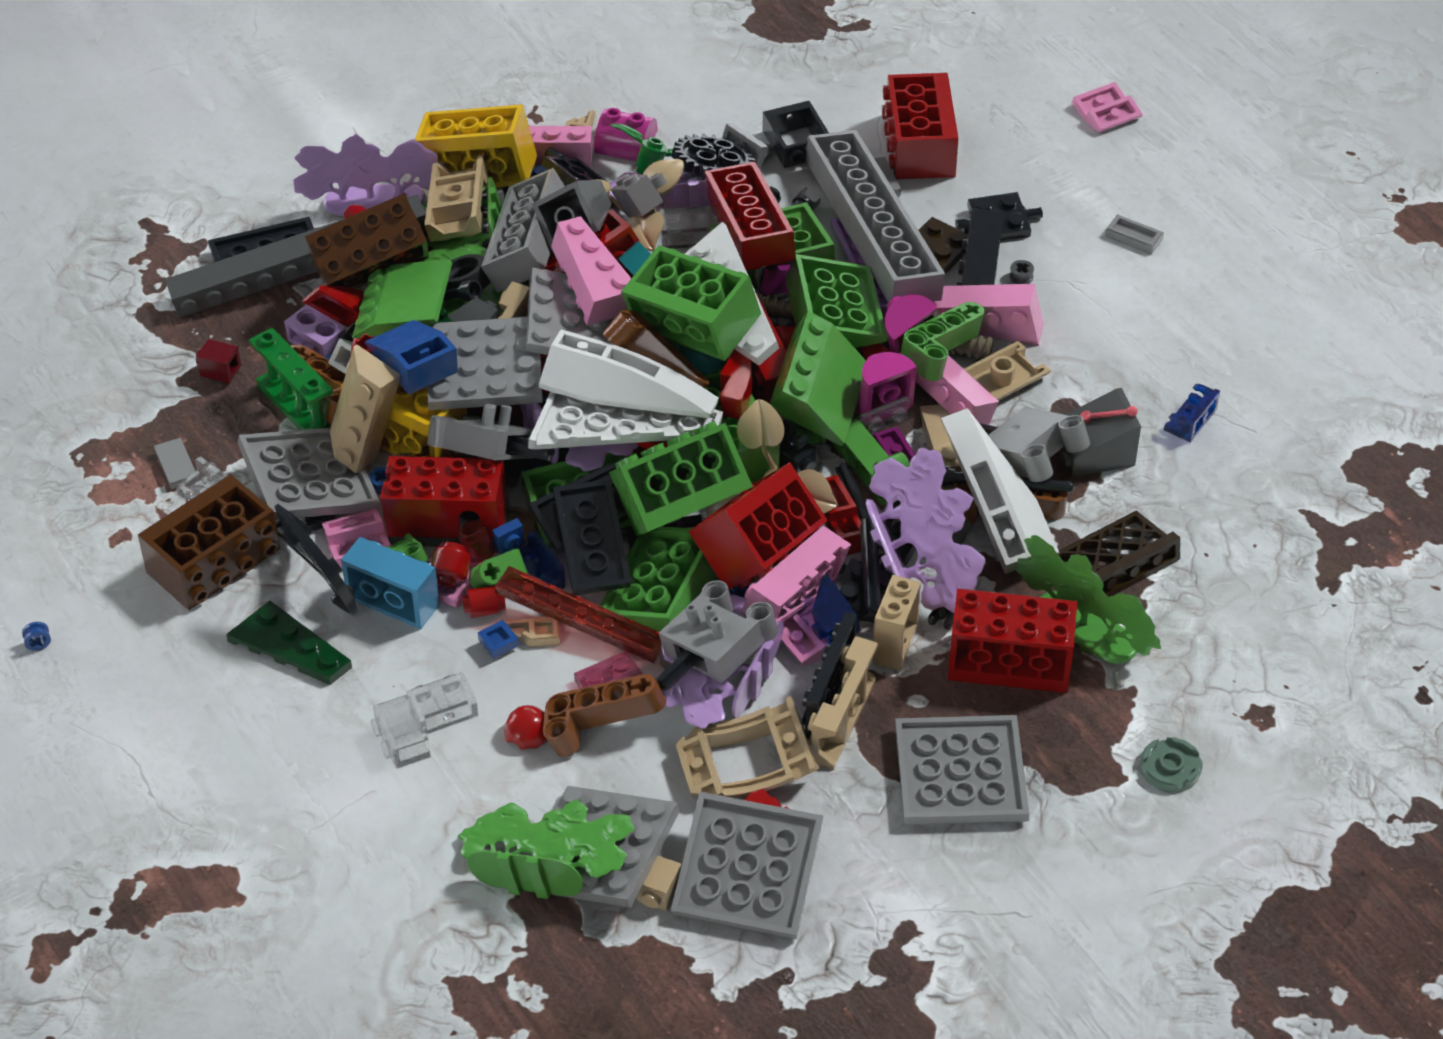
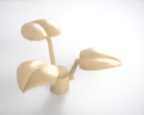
(651, 224)
(764, 427)

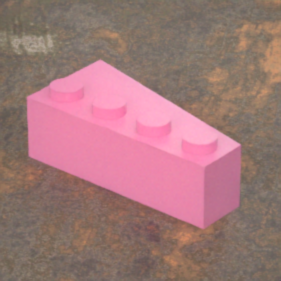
(590, 271)
(1009, 313)
(797, 578)

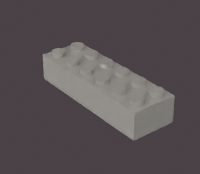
(518, 236)

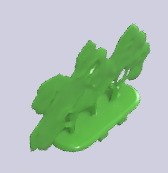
(461, 246)
(1097, 614)
(552, 845)

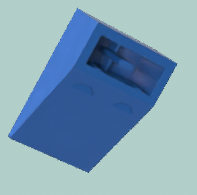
(417, 353)

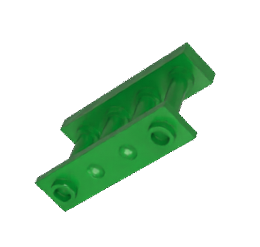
(291, 382)

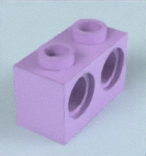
(314, 330)

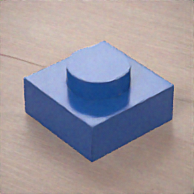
(506, 535)
(498, 639)

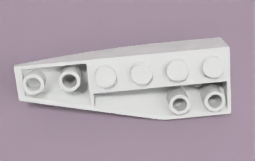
(620, 378)
(1000, 494)

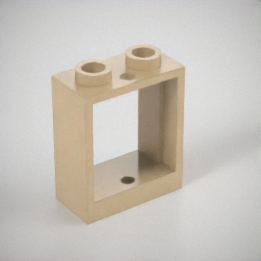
(896, 622)

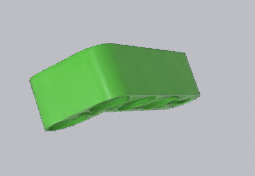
(930, 341)
(864, 452)

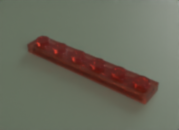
(579, 614)

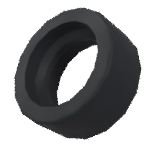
(467, 268)

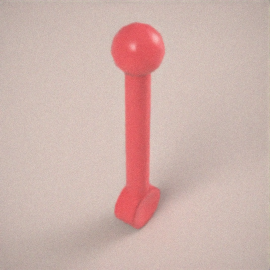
(1087, 416)

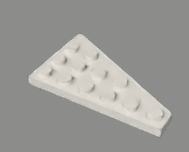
(720, 249)
(580, 423)

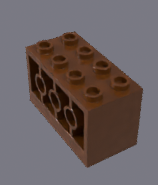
(367, 242)
(209, 541)

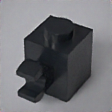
(797, 452)

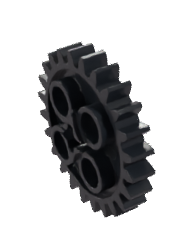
(709, 153)

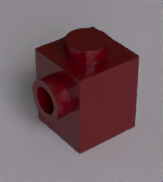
(218, 360)

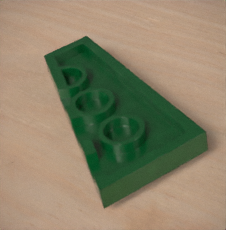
(289, 642)

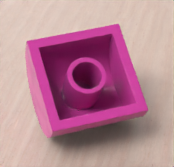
(617, 143)
(904, 315)
(886, 379)

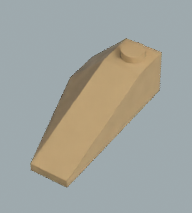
(936, 436)

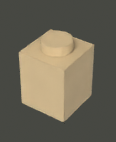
(660, 884)

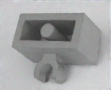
(638, 193)

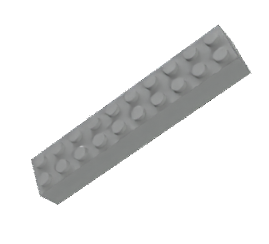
(874, 216)

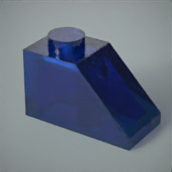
(829, 609)

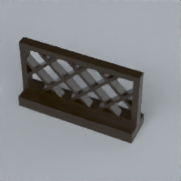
(1132, 567)

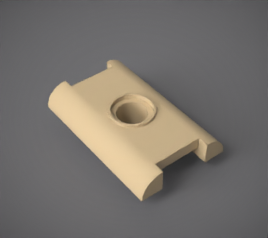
(1006, 371)

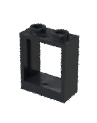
(777, 122)

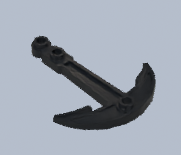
(296, 536)

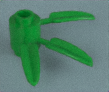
(650, 150)

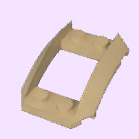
(789, 737)

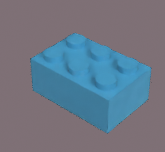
(391, 582)

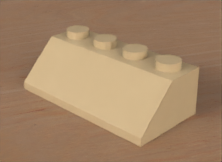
(363, 409)

